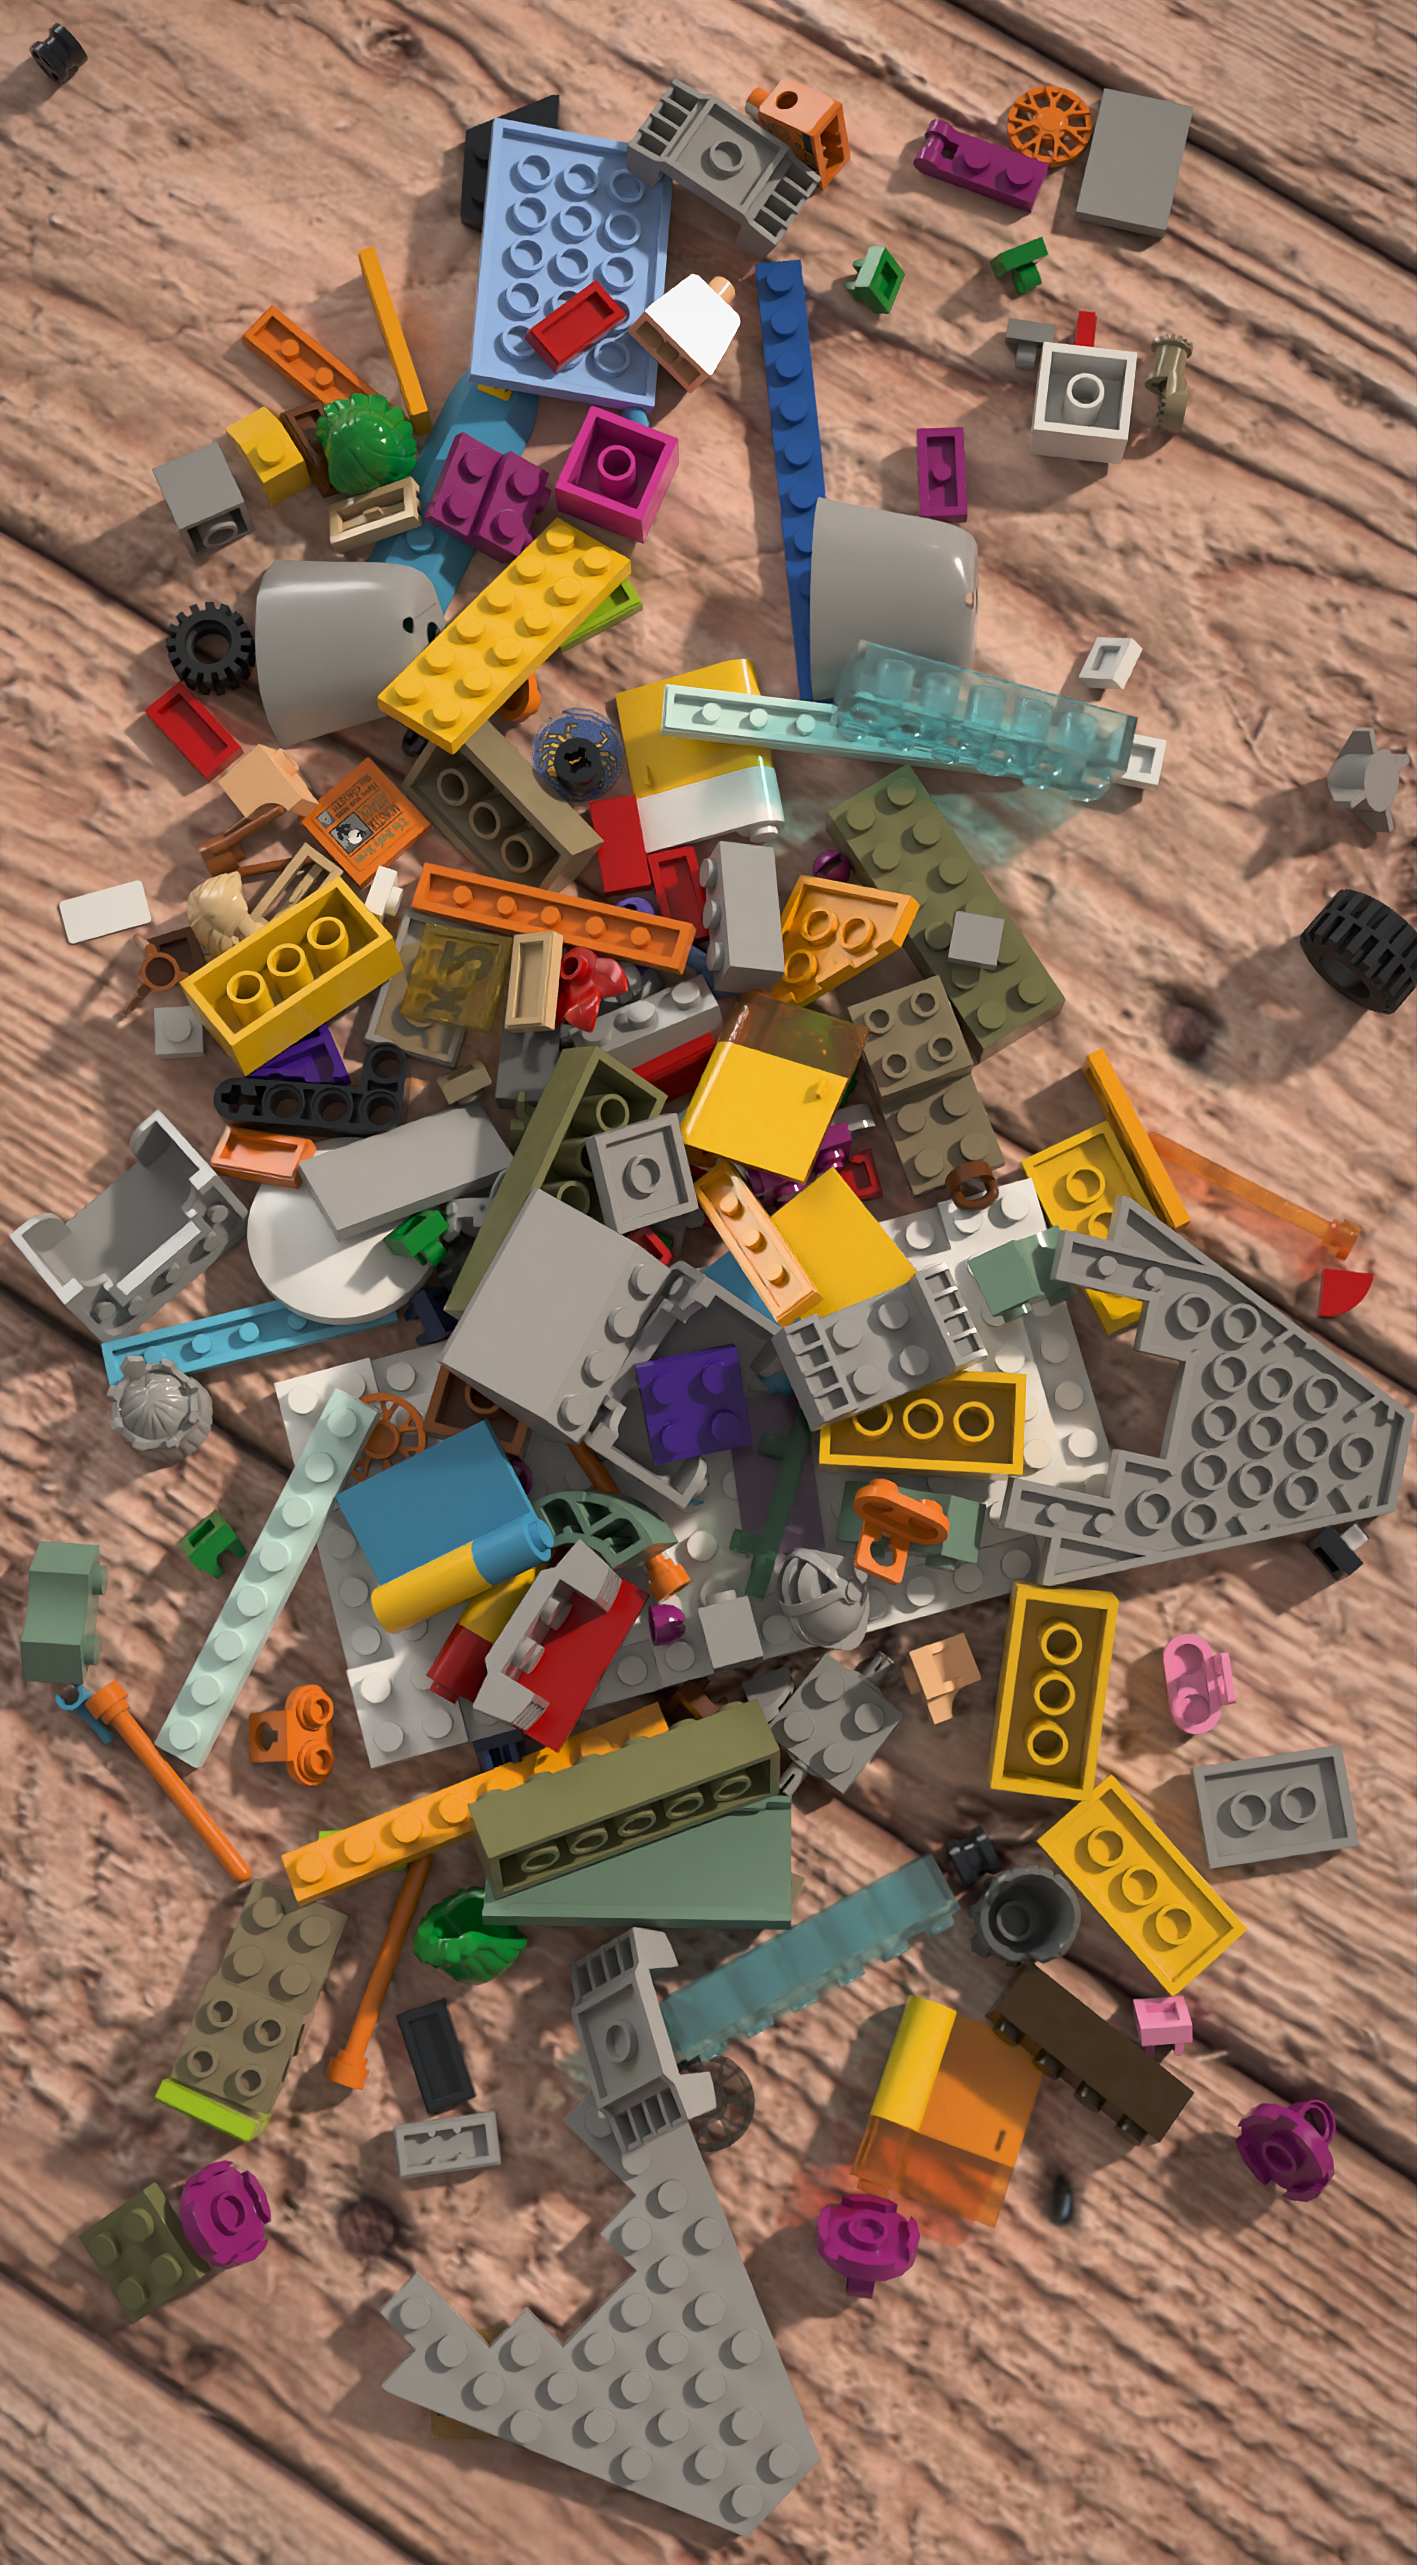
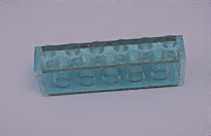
(981, 721)
(808, 1956)

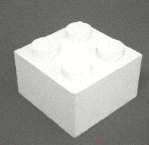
(1082, 403)

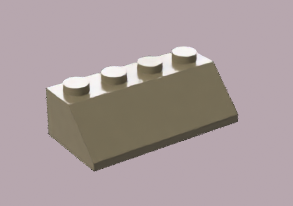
(501, 812)

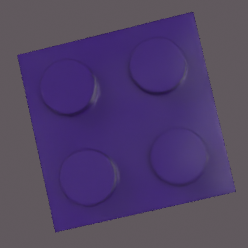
(693, 1404)

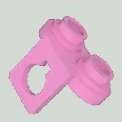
(1196, 1683)

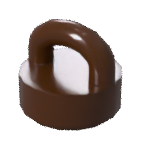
(970, 1180)

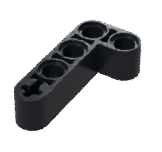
(316, 1097)

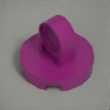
(1287, 2148)
(224, 2215)
(866, 2241)

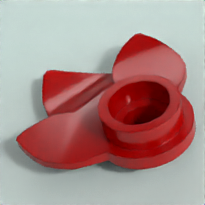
(583, 983)

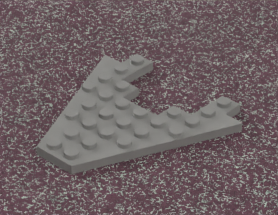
(1258, 1430)
(661, 2384)

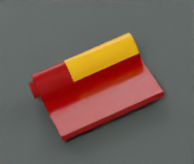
(572, 1658)

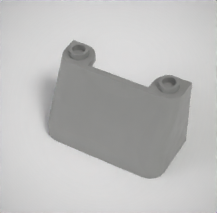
(137, 1236)
(686, 1318)

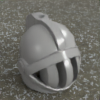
(824, 1598)

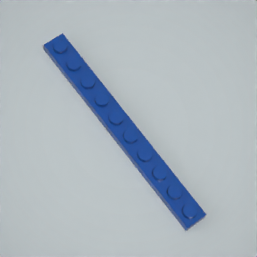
(793, 438)

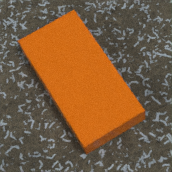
(261, 1156)

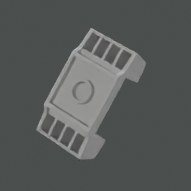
(724, 163)
(879, 1348)
(519, 1642)
(628, 2040)

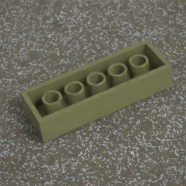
(908, 848)
(582, 1099)
(625, 1797)

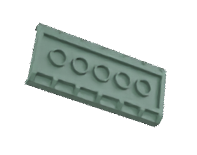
(705, 1877)

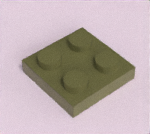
(144, 2253)

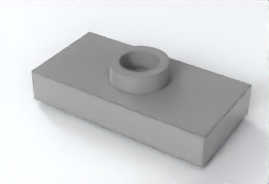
(447, 2144)

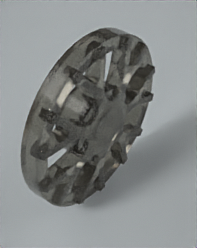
(722, 2102)

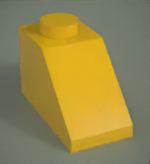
(269, 455)

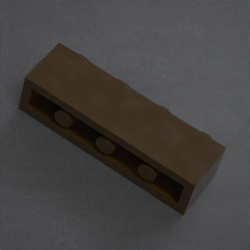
(1088, 2055)

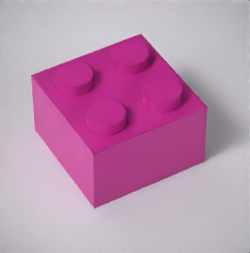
(617, 474)

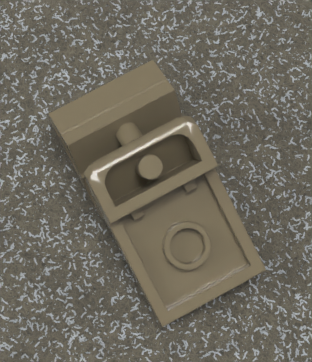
(924, 1084)
(261, 1998)

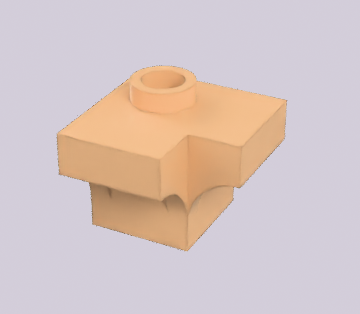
(268, 780)
(939, 1673)

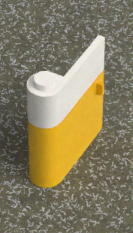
(697, 786)

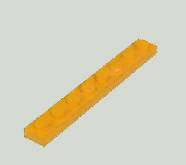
(441, 1816)

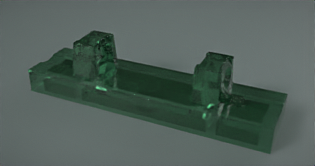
(765, 1547)

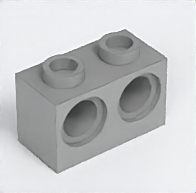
(730, 1631)

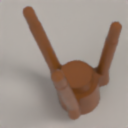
(224, 851)
(156, 973)

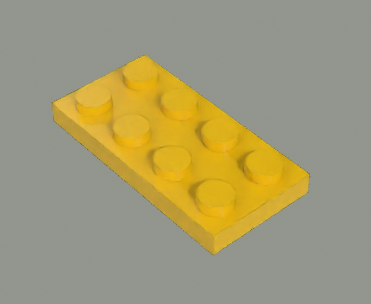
(1078, 1192)
(1141, 1885)

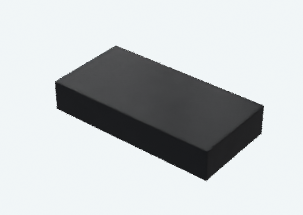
(436, 2055)

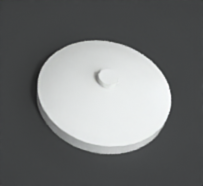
(315, 1272)

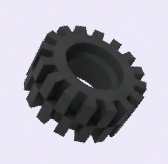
(203, 623)

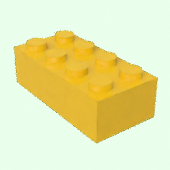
(292, 975)
(949, 1429)
(1052, 1690)

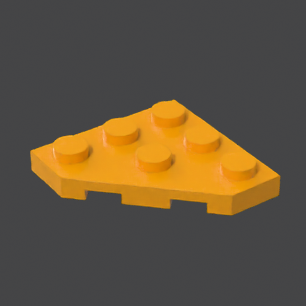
(836, 933)

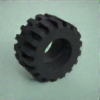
(1363, 951)

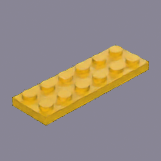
(504, 635)

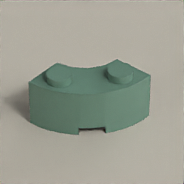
(1019, 1275)
(608, 1522)
(963, 1538)
(62, 1613)

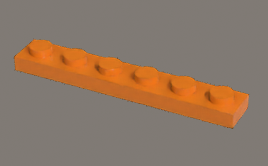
(583, 923)

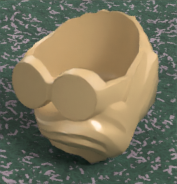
(220, 914)

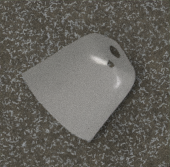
(888, 584)
(336, 640)

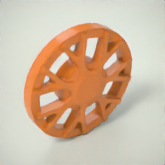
(1050, 125)
(387, 1437)

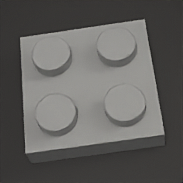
(642, 1173)

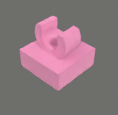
(1162, 2023)

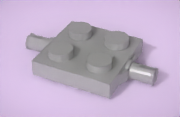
(835, 1723)

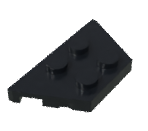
(477, 149)

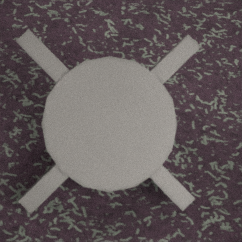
(1366, 779)

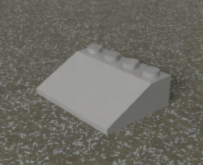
(554, 1318)

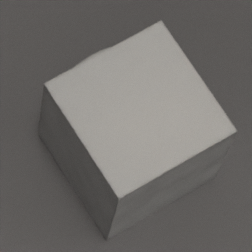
(204, 499)

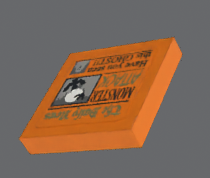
(365, 823)

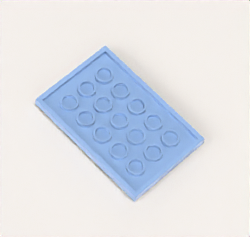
(552, 225)

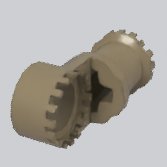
(1168, 380)

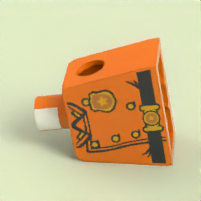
(806, 123)

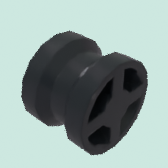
(58, 53)
(578, 777)
(973, 1856)

